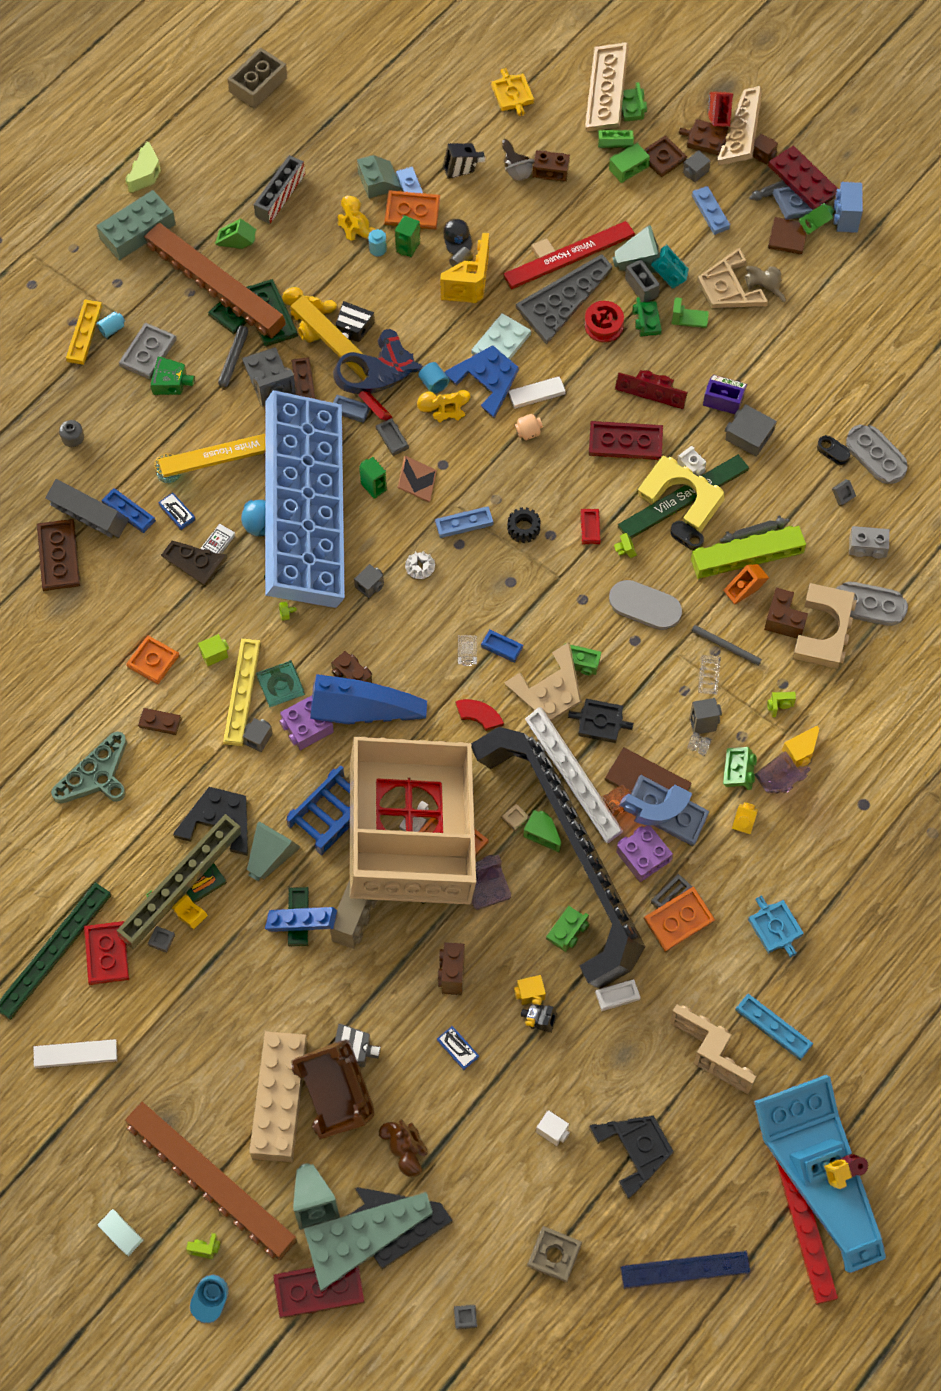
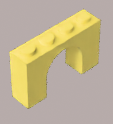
(669, 473)

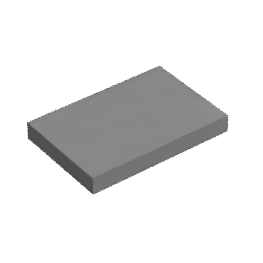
(145, 349)

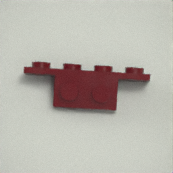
(652, 387)

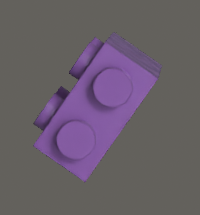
(301, 728)
(644, 852)

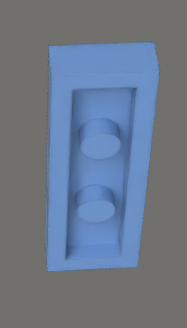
(710, 210)
(464, 522)

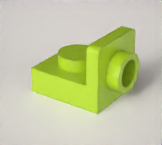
(780, 699)
(200, 1249)

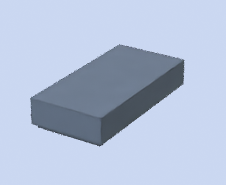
(352, 408)

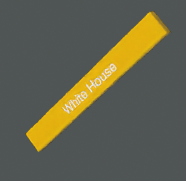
(213, 455)

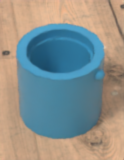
(434, 377)

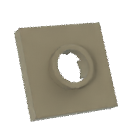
(552, 1239)

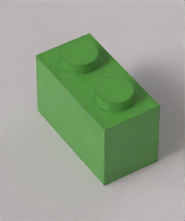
(629, 162)

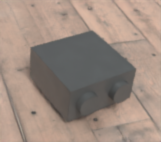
(750, 430)

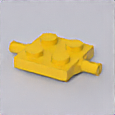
(512, 92)

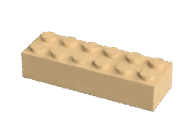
(277, 1098)

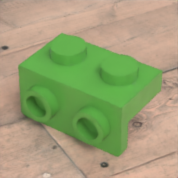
(585, 660)

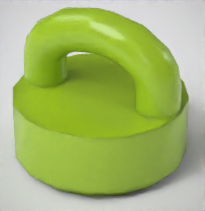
(284, 610)

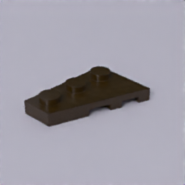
(194, 561)

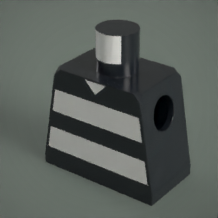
(461, 159)
(354, 321)

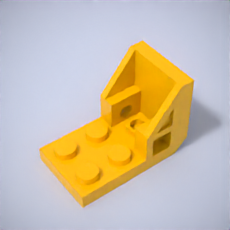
(462, 286)

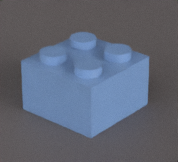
(848, 207)

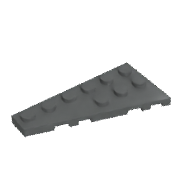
(557, 302)

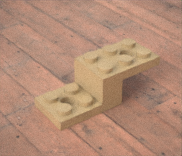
(714, 1044)

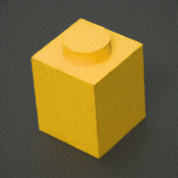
(528, 988)

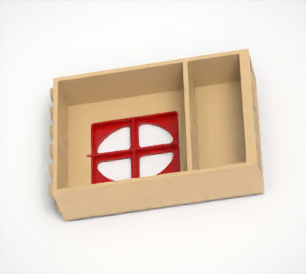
(410, 863)

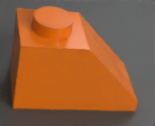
(746, 583)

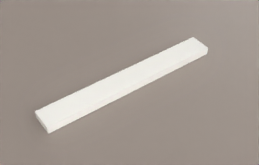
(574, 775)

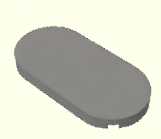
(876, 454)
(645, 604)
(876, 604)

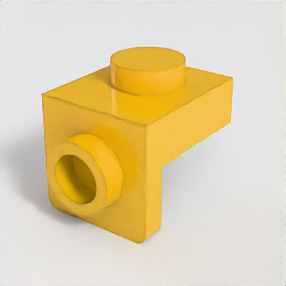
(745, 818)
(189, 912)

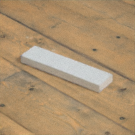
(75, 1053)

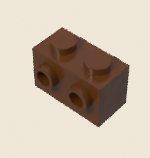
(551, 165)
(348, 667)

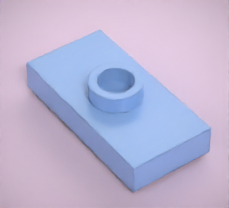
(408, 180)

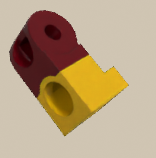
(844, 1169)

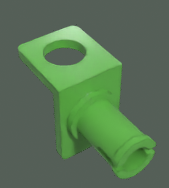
(817, 218)

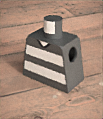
(360, 1043)

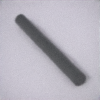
(727, 645)

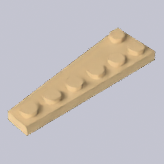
(741, 138)

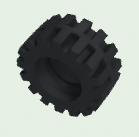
(521, 534)

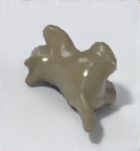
(767, 279)

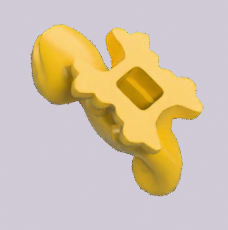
(354, 221)
(293, 294)
(447, 404)

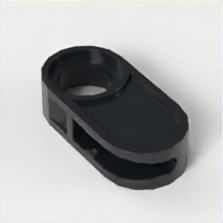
(837, 452)
(684, 532)

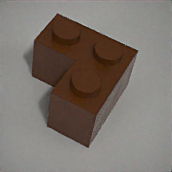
(782, 618)

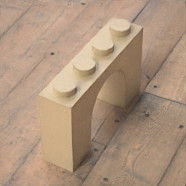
(839, 605)

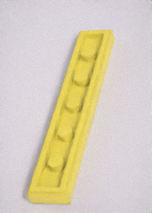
(242, 692)

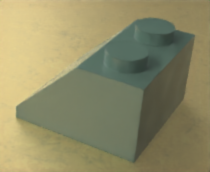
(377, 176)

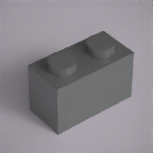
(642, 281)
(705, 715)

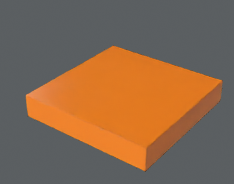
(152, 659)

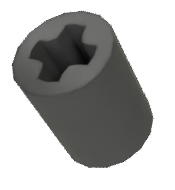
(462, 255)

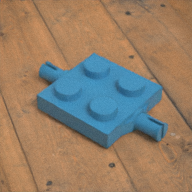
(775, 926)

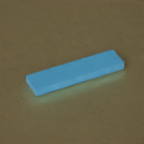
(774, 1026)

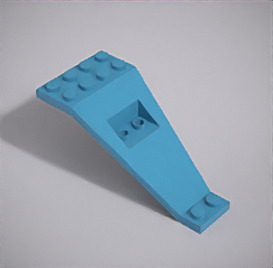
(806, 1130)

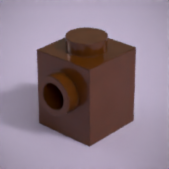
(764, 149)

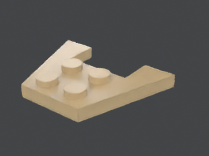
(723, 288)
(555, 693)

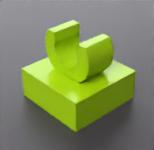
(625, 546)

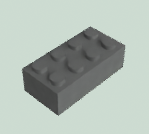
(86, 509)

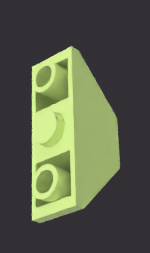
(144, 170)

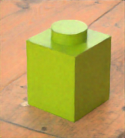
(213, 650)

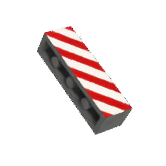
(279, 189)

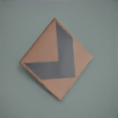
(417, 478)

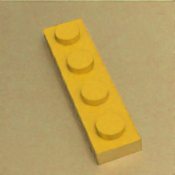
(84, 332)

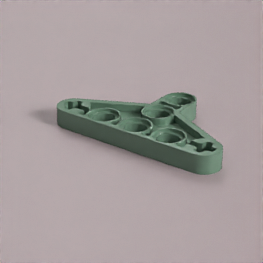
(88, 780)

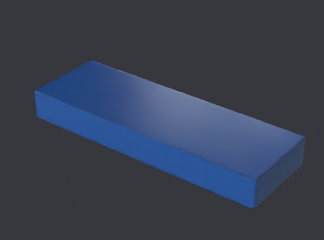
(137, 516)

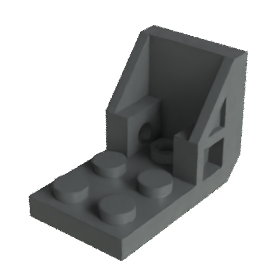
(268, 374)

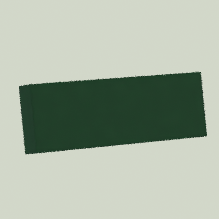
(297, 900)

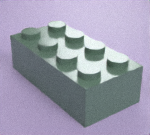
(127, 228)

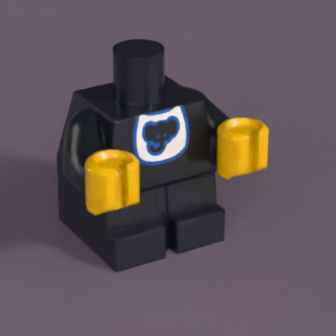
(540, 1016)

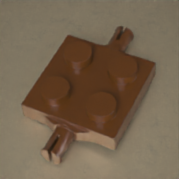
(705, 137)

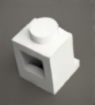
(692, 460)

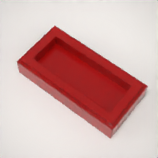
(375, 405)
(590, 526)

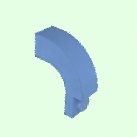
(652, 815)

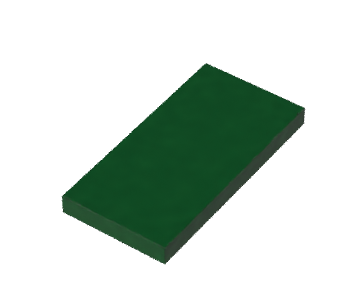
(269, 293)

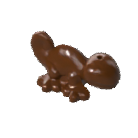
(404, 1144)

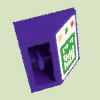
(724, 394)

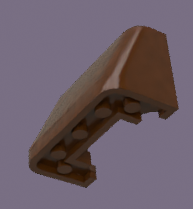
(335, 1088)

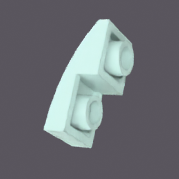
(120, 1232)

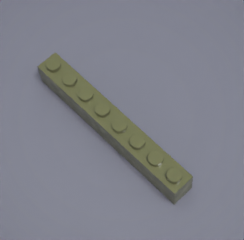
(179, 881)

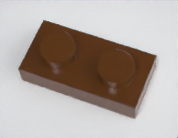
(159, 721)

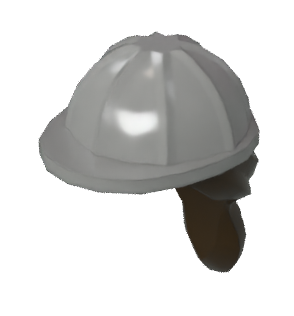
(517, 165)

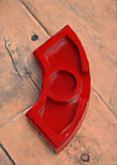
(479, 712)

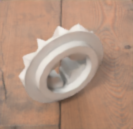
(415, 571)

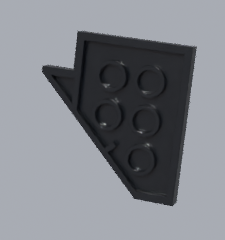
(412, 1237)

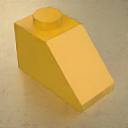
(802, 747)

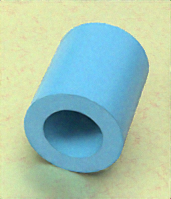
(377, 242)
(110, 324)

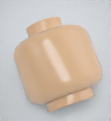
(528, 427)

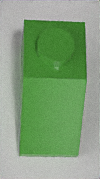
(236, 235)
(542, 830)

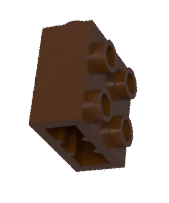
(452, 970)

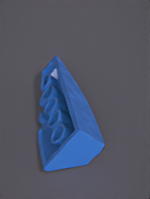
(355, 701)

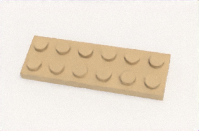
(607, 87)

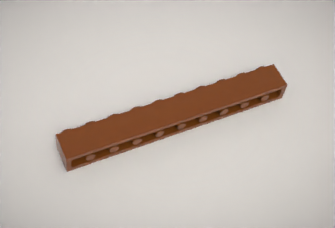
(215, 280)
(211, 1181)

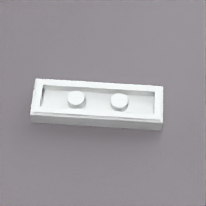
(536, 392)

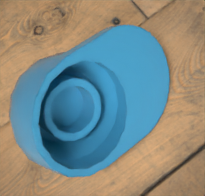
(209, 1298)

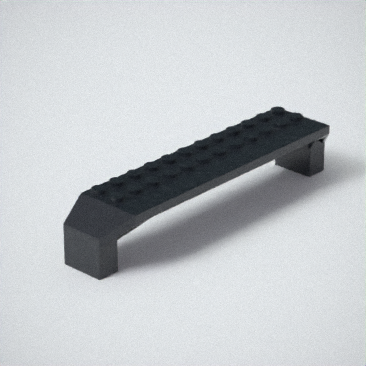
(623, 942)

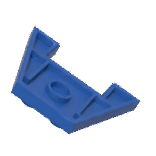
(492, 371)

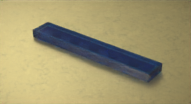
(685, 1269)

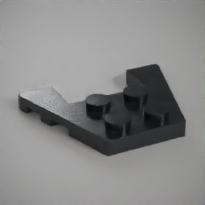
(211, 809)
(644, 1145)

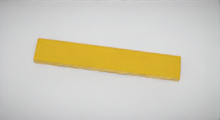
(326, 331)

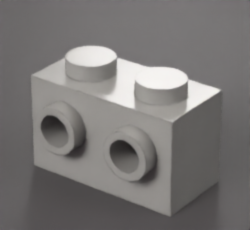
(869, 542)

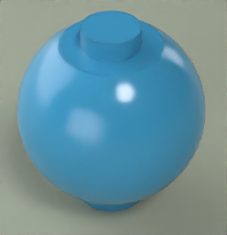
(254, 517)

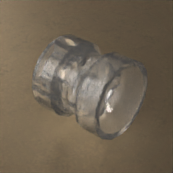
(699, 744)

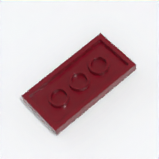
(803, 177)
(625, 440)
(300, 1292)

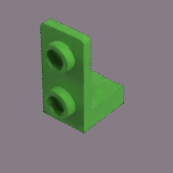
(688, 317)

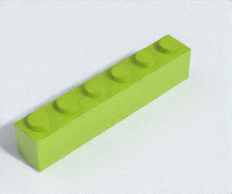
(748, 551)

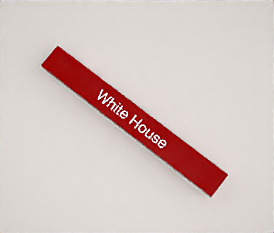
(568, 255)

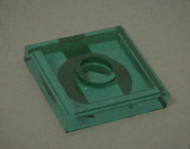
(280, 683)

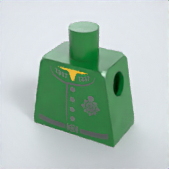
(170, 377)

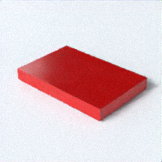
(105, 954)

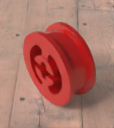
(598, 314)

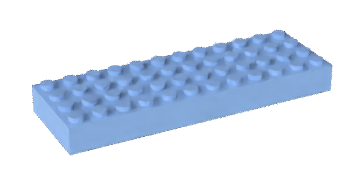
(304, 500)

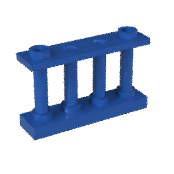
(336, 828)

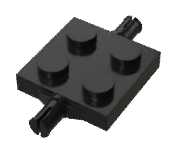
(600, 720)

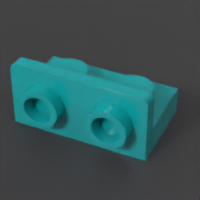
(670, 267)

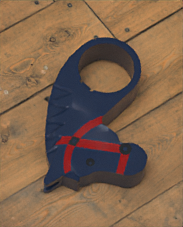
(381, 372)

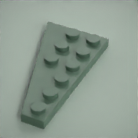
(353, 1239)

